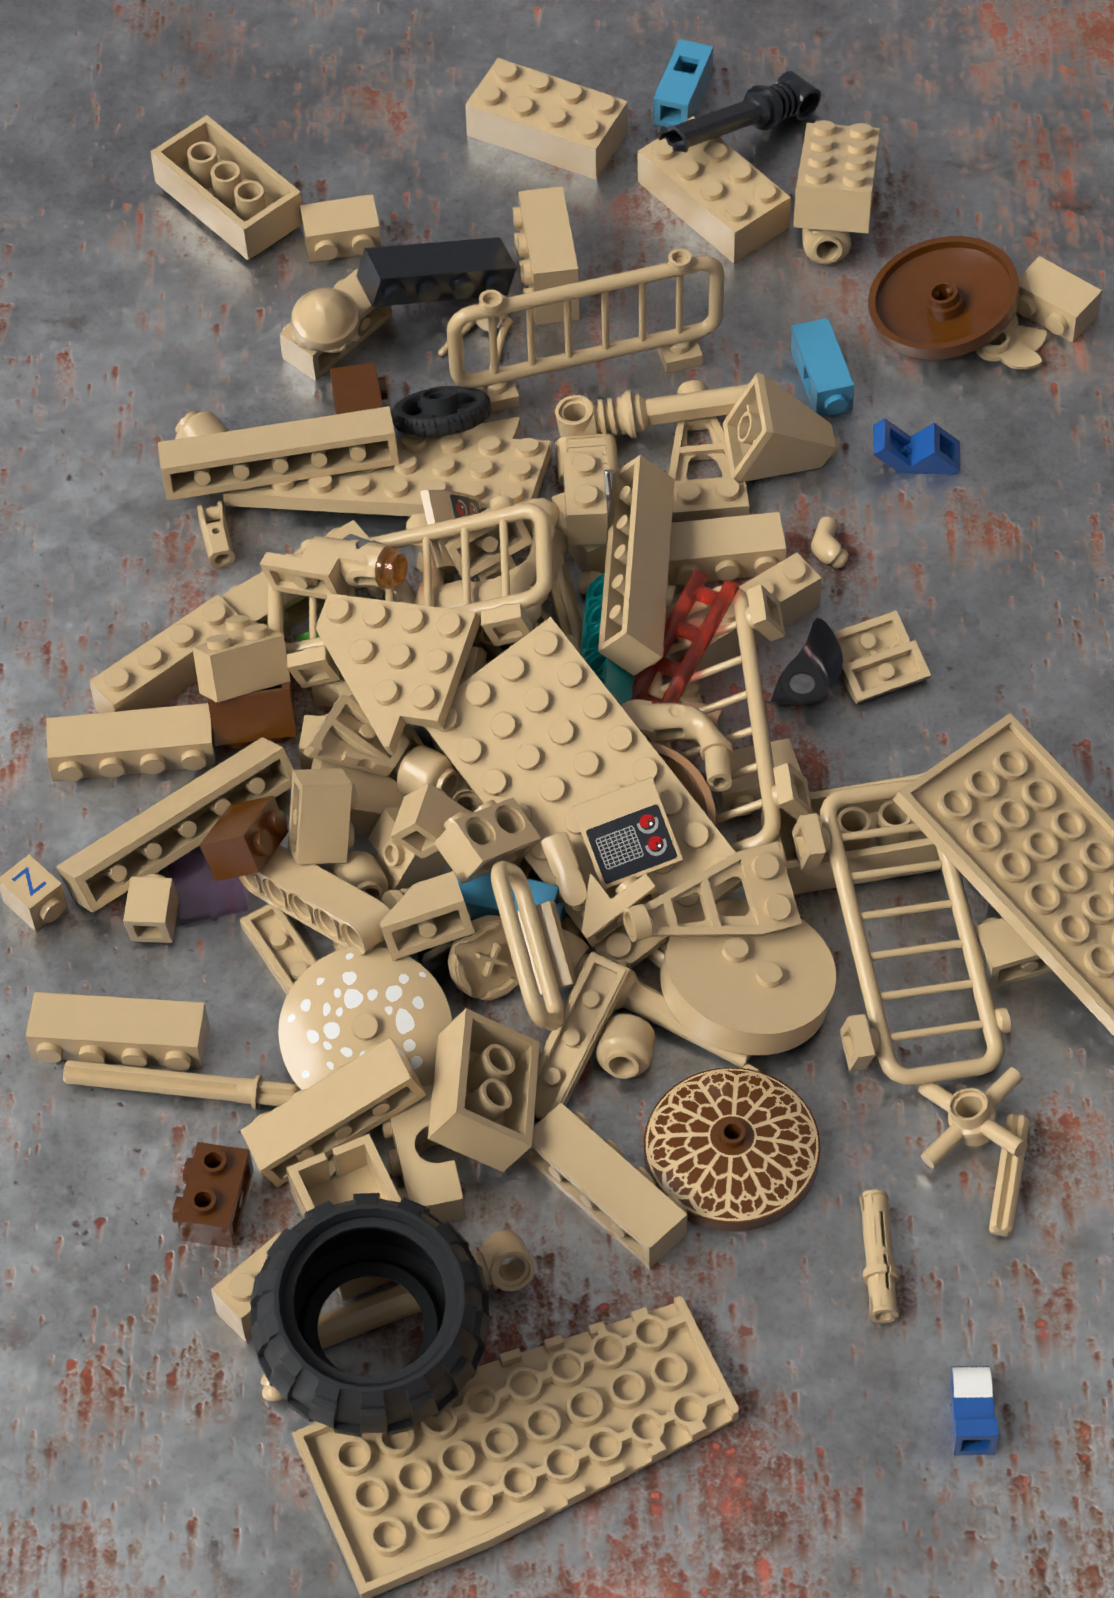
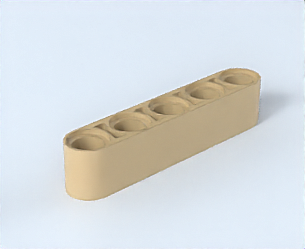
(319, 900)

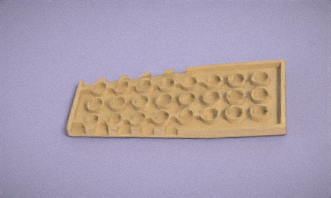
(517, 1445)

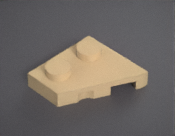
(351, 741)

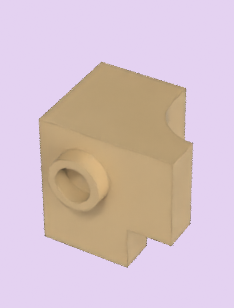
(397, 862)

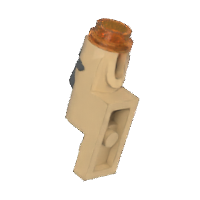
(334, 566)

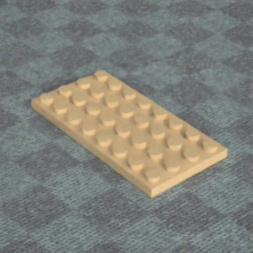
(554, 737)
(1029, 849)

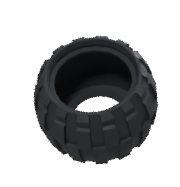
(362, 1241)

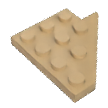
(398, 659)

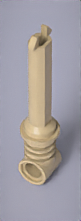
(634, 413)
(648, 1003)
(399, 1303)

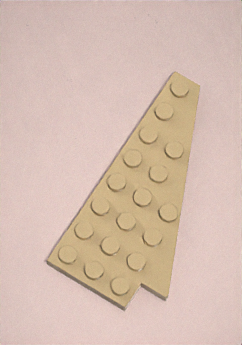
(475, 462)

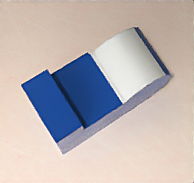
(972, 1411)

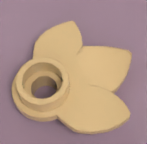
(1015, 346)

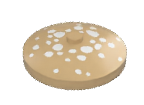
(356, 1002)

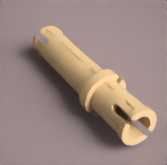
(880, 1271)

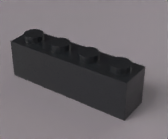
(435, 271)

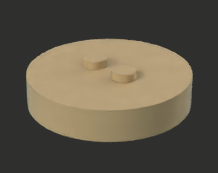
(749, 989)

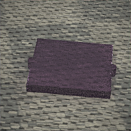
(199, 892)

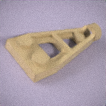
(709, 496)
(766, 891)

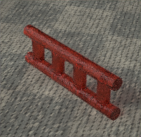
(699, 637)

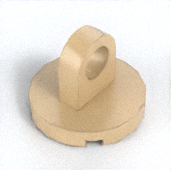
(482, 961)

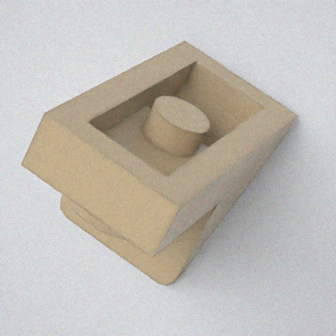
(605, 914)

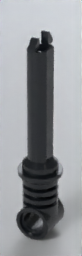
(760, 109)

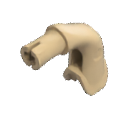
(685, 722)

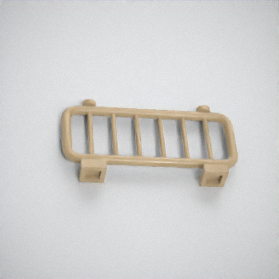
(676, 347)
(500, 617)
(781, 785)
(858, 1039)

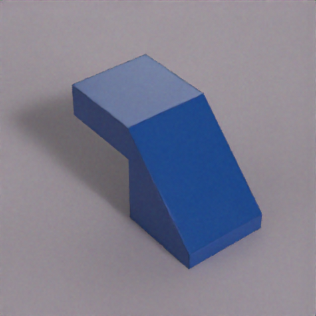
(922, 453)

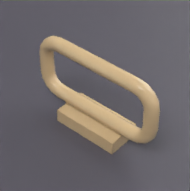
(534, 945)

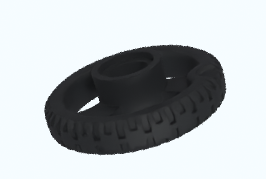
(444, 411)

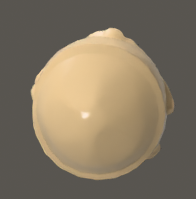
(325, 320)

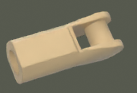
(216, 535)
(566, 870)

